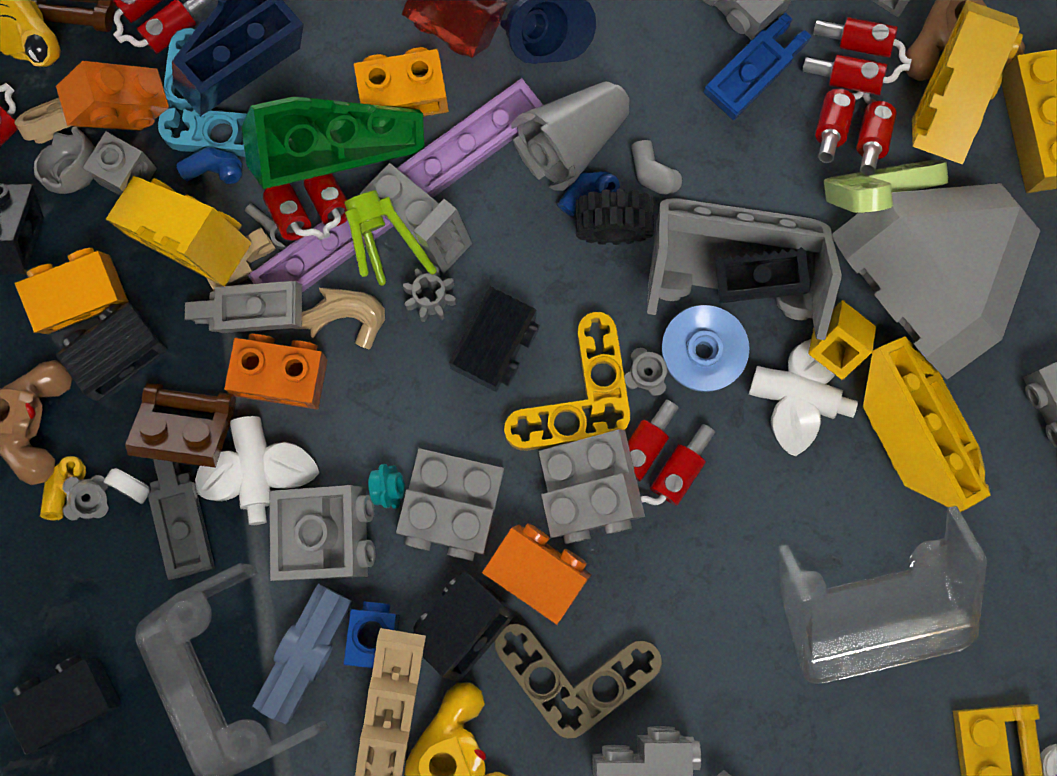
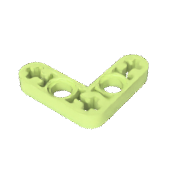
(874, 192)

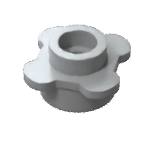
(637, 378)
(94, 507)

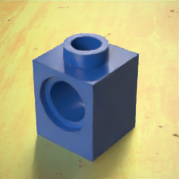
(356, 651)

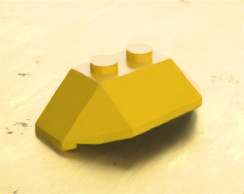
(923, 427)

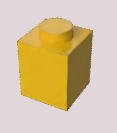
(846, 343)

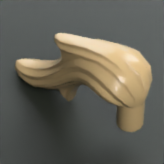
(343, 304)

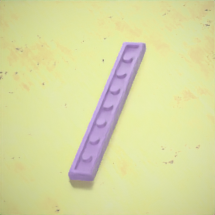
(430, 169)

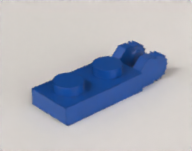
(754, 68)

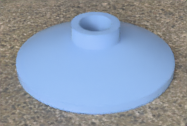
(712, 328)

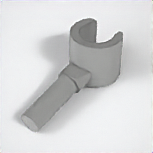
(268, 224)

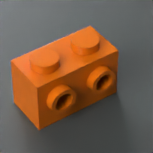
(112, 96)
(276, 372)
(537, 571)

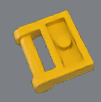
(984, 742)

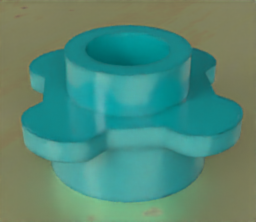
(386, 486)

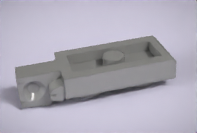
(249, 307)

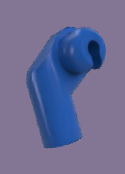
(213, 160)
(585, 184)

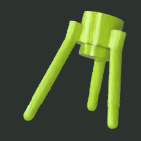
(366, 215)

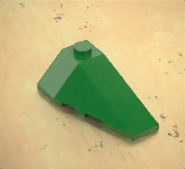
(318, 137)

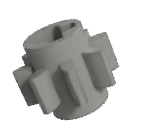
(422, 303)

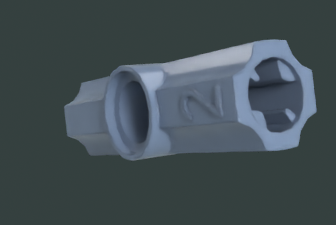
(302, 654)

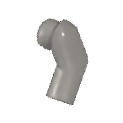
(651, 173)

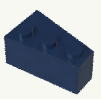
(234, 49)

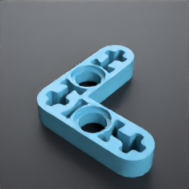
(199, 127)

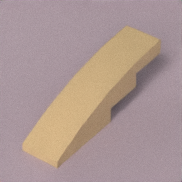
(390, 703)

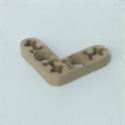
(581, 694)

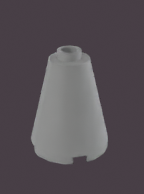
(569, 132)

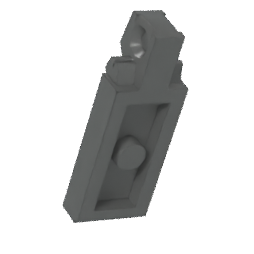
(179, 522)

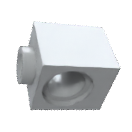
(116, 162)

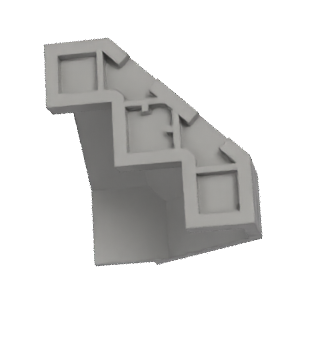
(945, 266)

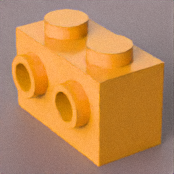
(403, 81)
(70, 291)

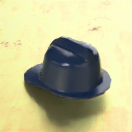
(549, 29)

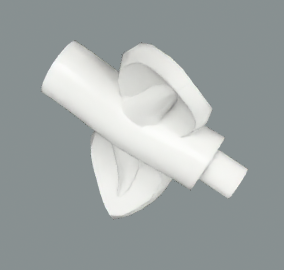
(801, 398)
(254, 469)

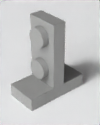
(432, 224)

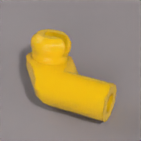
(53, 494)

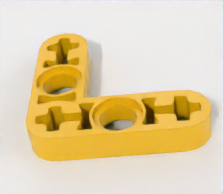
(597, 396)

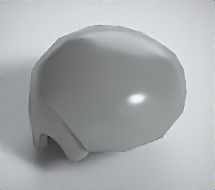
(61, 163)

